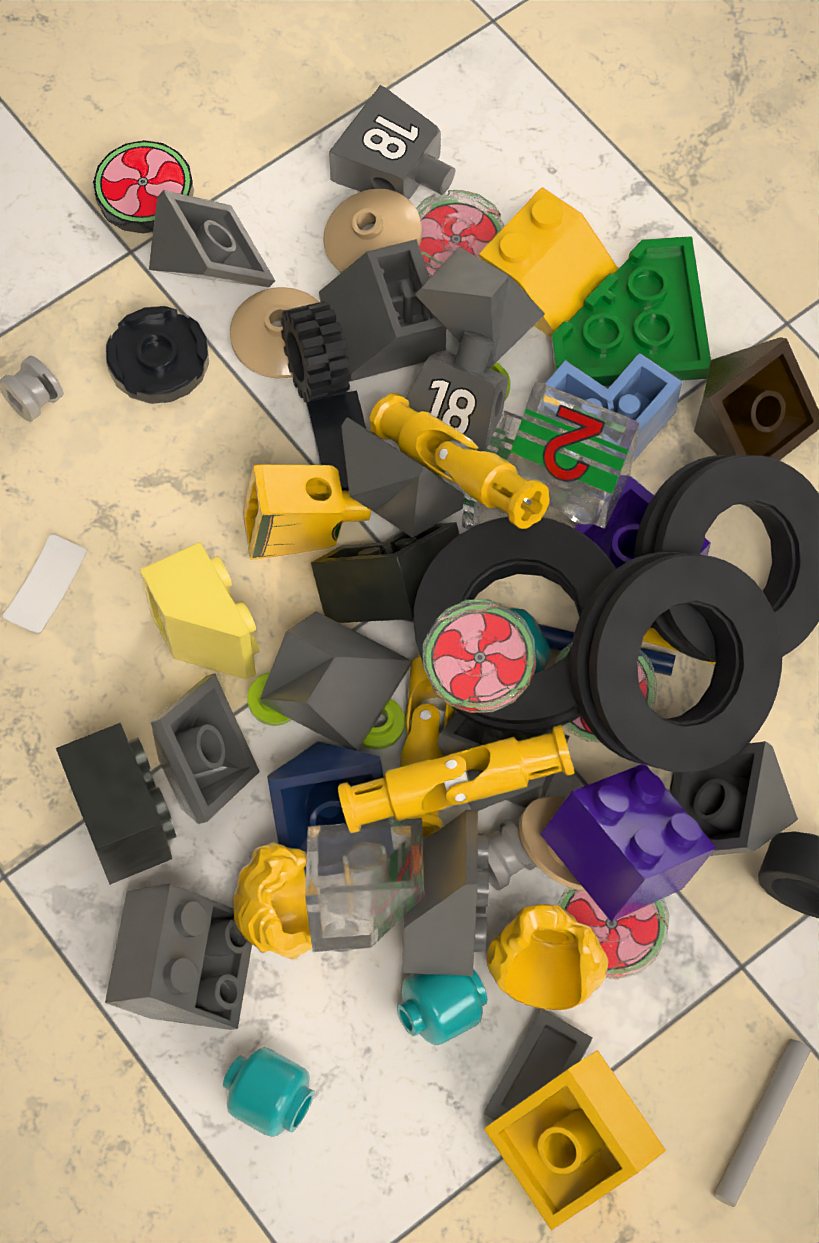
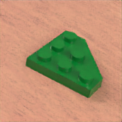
(644, 309)

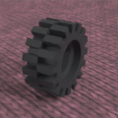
(315, 351)

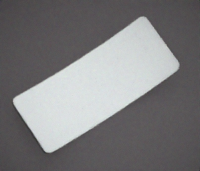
(45, 584)

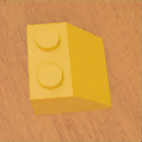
(551, 257)
(575, 1140)

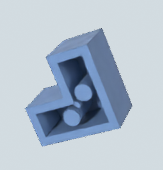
(640, 393)

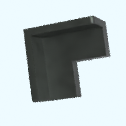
(378, 578)

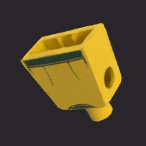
(296, 509)

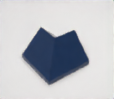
(307, 789)

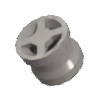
(30, 388)
(506, 855)

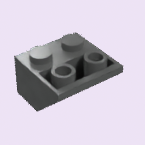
(380, 313)
(444, 926)
(179, 959)

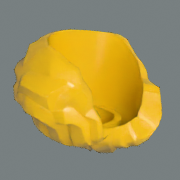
(272, 901)
(547, 959)

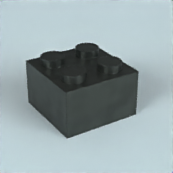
(118, 801)

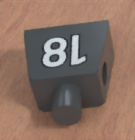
(390, 149)
(462, 389)

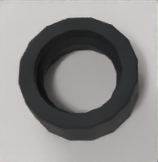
(792, 871)

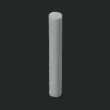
(762, 1123)

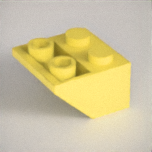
(197, 613)

